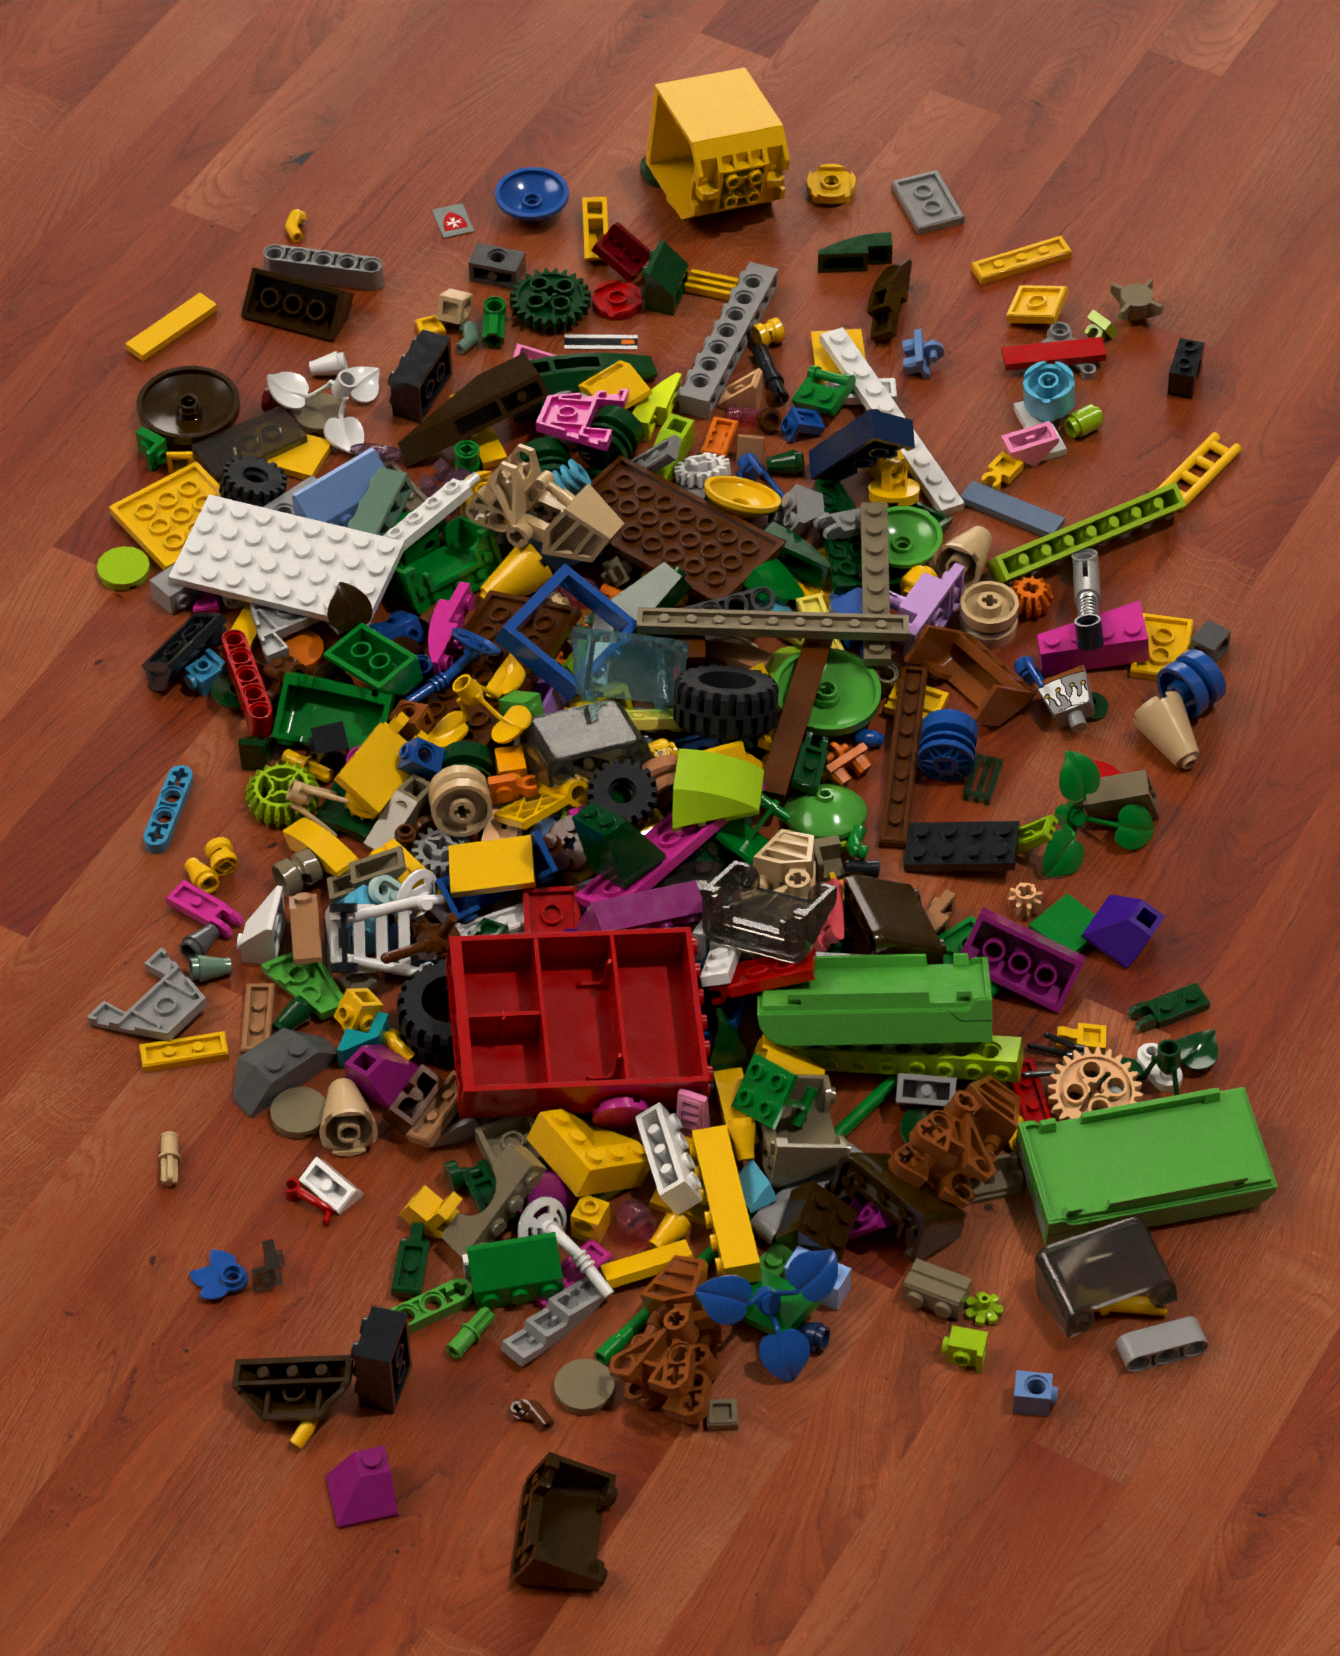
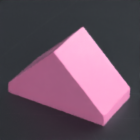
(1031, 443)

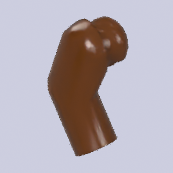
(531, 1410)

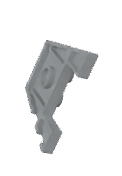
(276, 624)
(161, 1010)

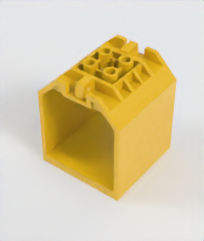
(716, 144)

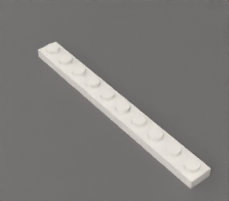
(875, 396)

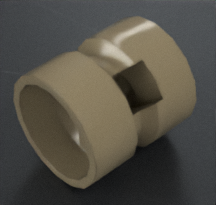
(299, 871)

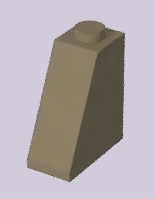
(1120, 790)

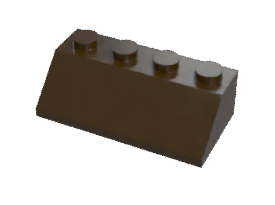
(296, 304)

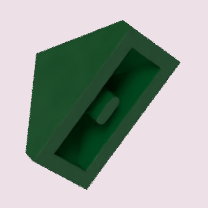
(255, 752)

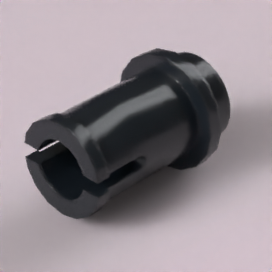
(862, 867)

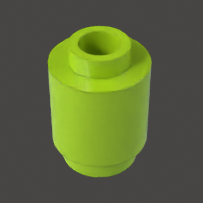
(1083, 421)

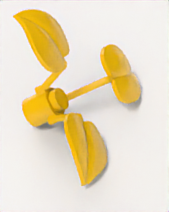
(506, 679)

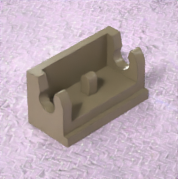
(1004, 1184)

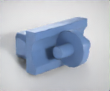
(922, 353)

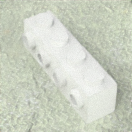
(668, 1158)

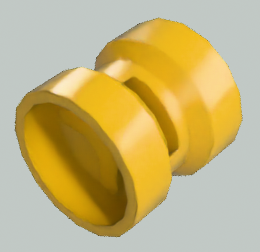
(767, 333)
(221, 856)

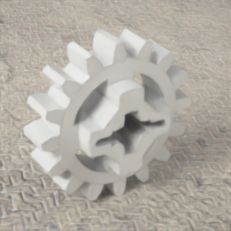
(699, 468)

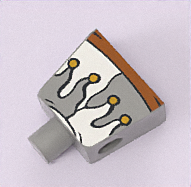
(1068, 698)

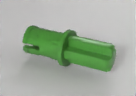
(470, 1333)

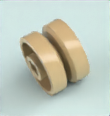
(989, 613)
(460, 800)

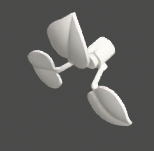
(358, 382)

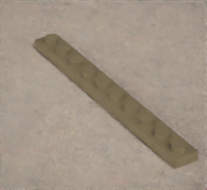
(772, 624)

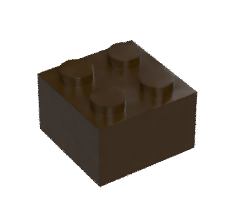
(816, 1220)

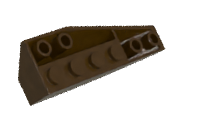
(475, 407)

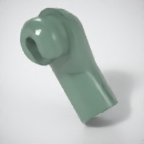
(470, 338)

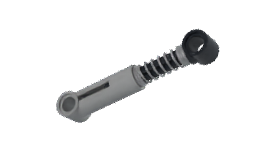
(1087, 599)

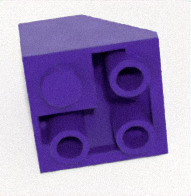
(1122, 928)

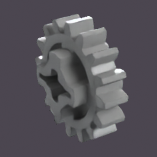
(433, 851)

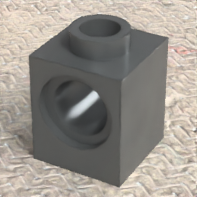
(1212, 640)

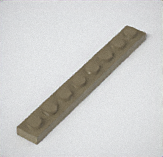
(875, 576)

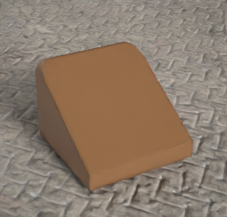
(751, 444)

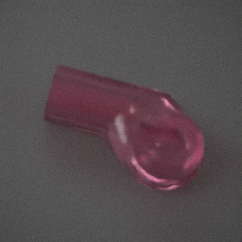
(741, 414)

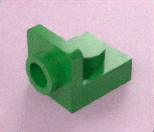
(151, 446)

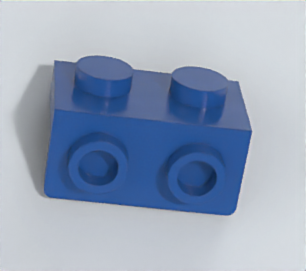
(400, 624)

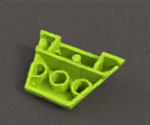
(714, 788)

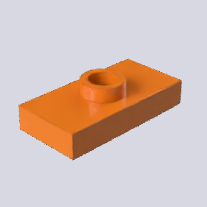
(720, 436)

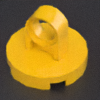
(894, 488)

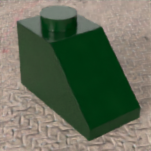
(726, 1044)

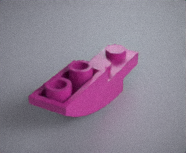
(446, 616)

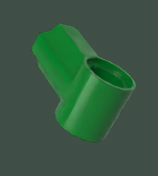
(494, 321)

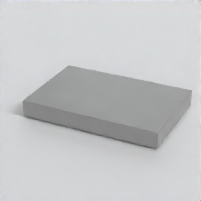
(927, 202)

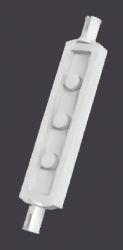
(433, 510)

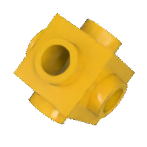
(358, 1009)

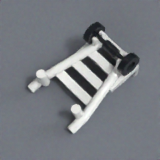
(338, 935)

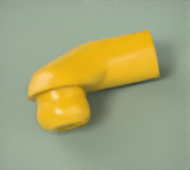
(393, 1041)

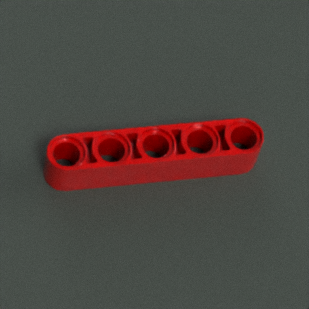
(247, 683)

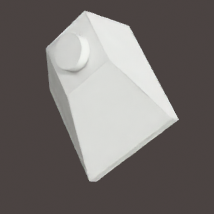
(264, 930)

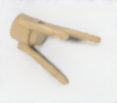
(302, 793)

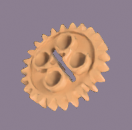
(1072, 1079)

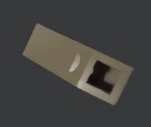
(405, 806)

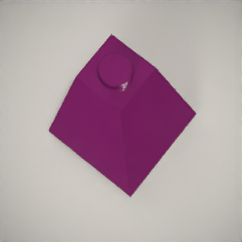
(362, 1489)

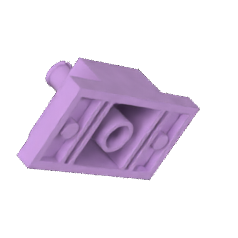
(929, 602)

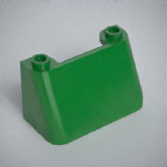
(467, 557)
(318, 701)

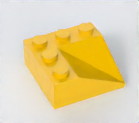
(586, 1155)

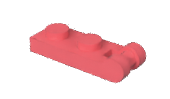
(834, 927)

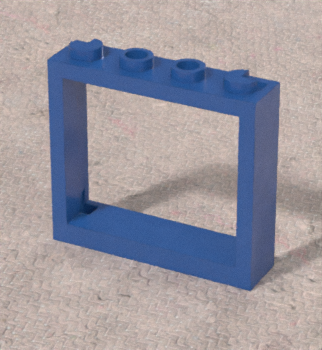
(532, 655)

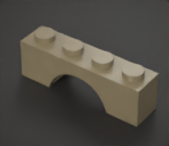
(516, 1175)

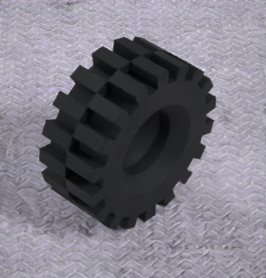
(252, 481)
(627, 775)

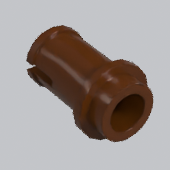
(405, 835)

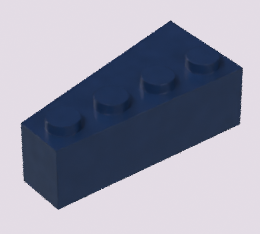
(861, 445)

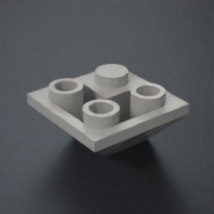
(798, 509)

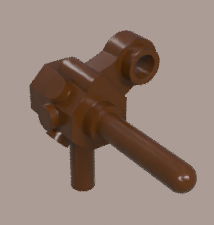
(275, 674)
(430, 938)

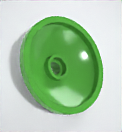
(911, 536)
(828, 813)

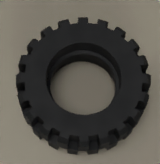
(725, 702)
(418, 1030)

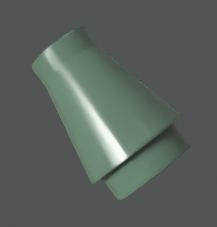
(208, 967)

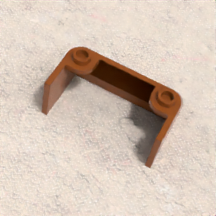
(973, 671)

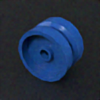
(1195, 679)

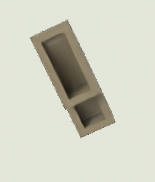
(364, 870)

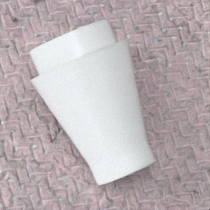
(329, 364)

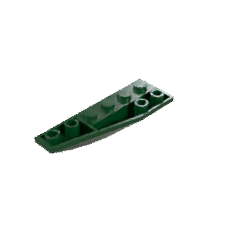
(569, 370)

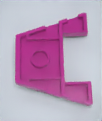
(571, 416)

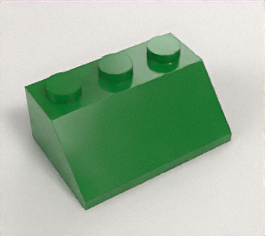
(376, 660)
(515, 1270)

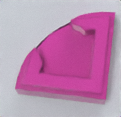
(207, 604)

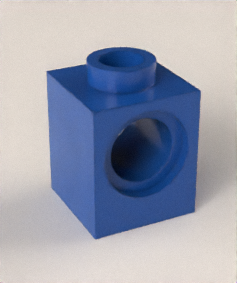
(421, 758)

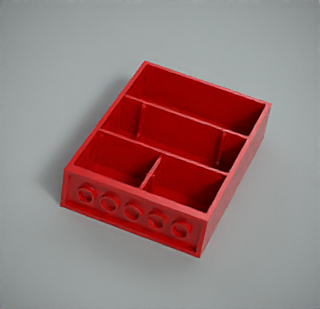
(575, 1020)

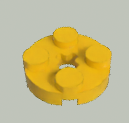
(822, 192)

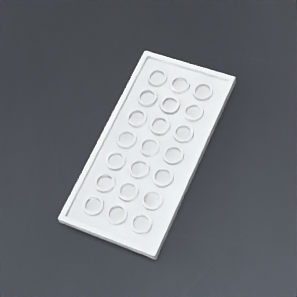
(282, 558)

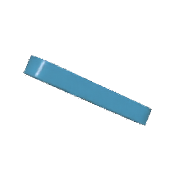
(170, 809)

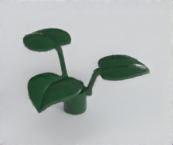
(1195, 1050)

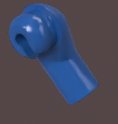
(870, 737)

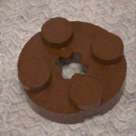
(556, 843)

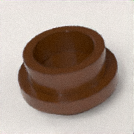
(768, 419)

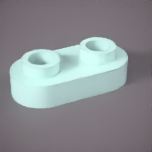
(389, 890)

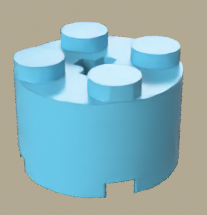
(1049, 390)

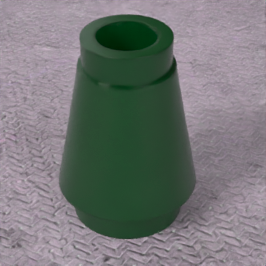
(786, 463)
(294, 1014)

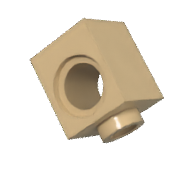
(454, 306)

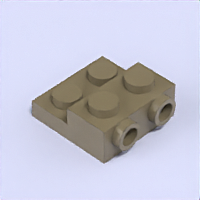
(496, 1135)

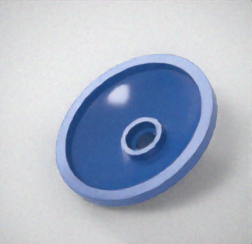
(531, 193)

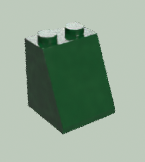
(614, 846)

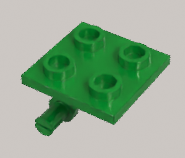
(743, 839)
(767, 1092)

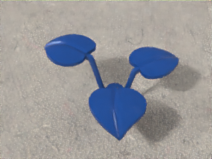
(786, 1351)

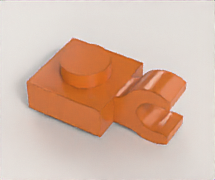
(507, 788)

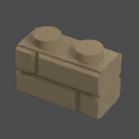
(936, 1289)

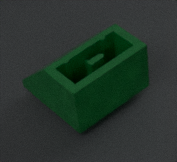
(664, 280)

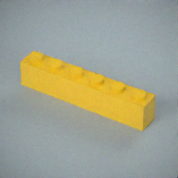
(725, 1204)

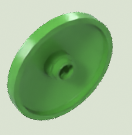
(846, 695)

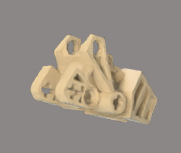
(581, 522)
(786, 867)

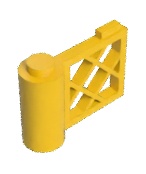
(531, 810)

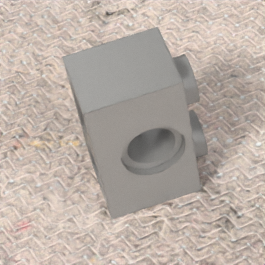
(924, 1090)

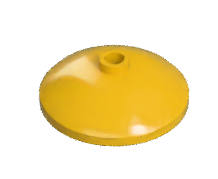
(741, 496)

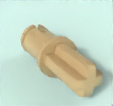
(169, 1158)

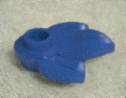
(217, 1277)

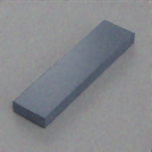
(1011, 509)

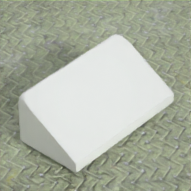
(330, 1185)

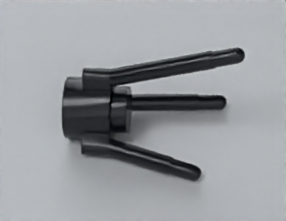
(1067, 1052)

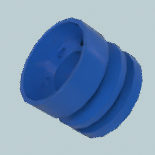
(947, 745)

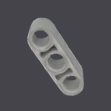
(1162, 1344)

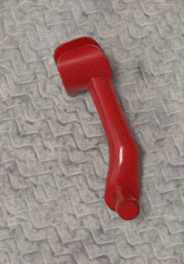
(295, 1192)

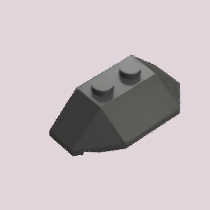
(278, 1064)

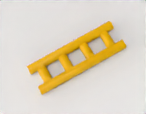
(1196, 458)

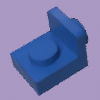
(802, 421)

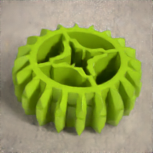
(276, 782)

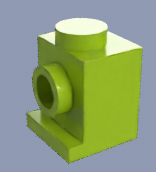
(966, 1347)

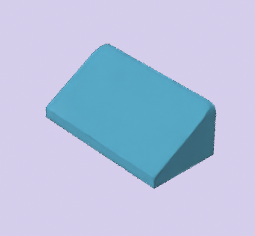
(755, 1187)

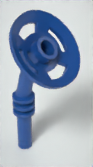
(473, 647)

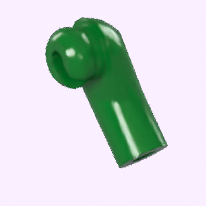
(854, 843)

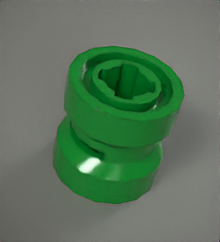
(467, 456)

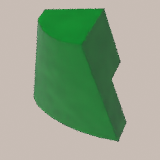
(776, 578)

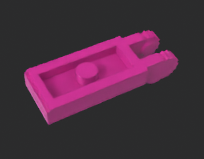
(203, 908)

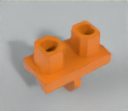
(854, 758)

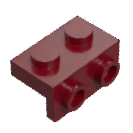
(622, 251)

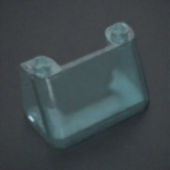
(627, 665)

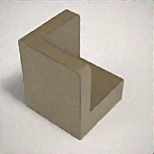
(828, 858)

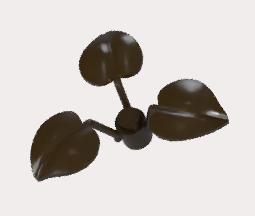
(345, 612)

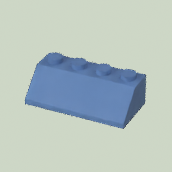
(337, 494)

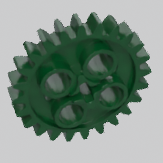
(550, 299)

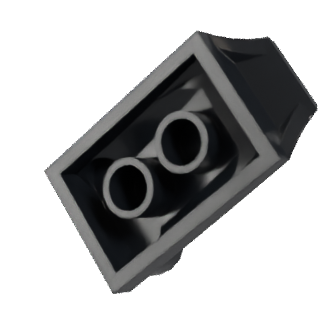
(183, 646)

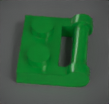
(821, 397)

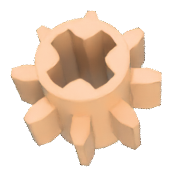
(1025, 899)

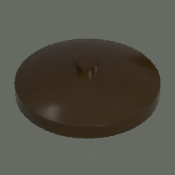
(188, 404)

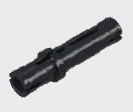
(772, 379)

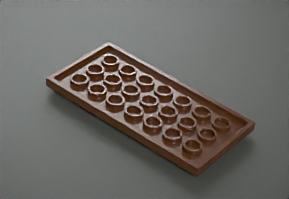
(681, 530)
(546, 630)

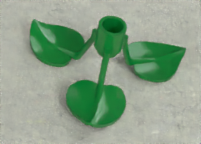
(1076, 779)

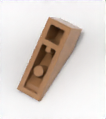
(305, 928)

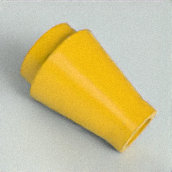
(202, 875)
(742, 1137)
(670, 1230)

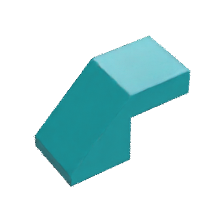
(354, 1039)

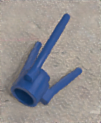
(751, 468)
(1027, 669)

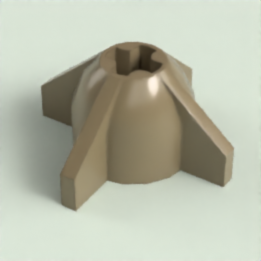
(1136, 301)

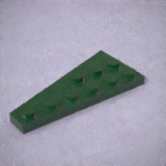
(844, 553)

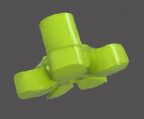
(983, 1308)

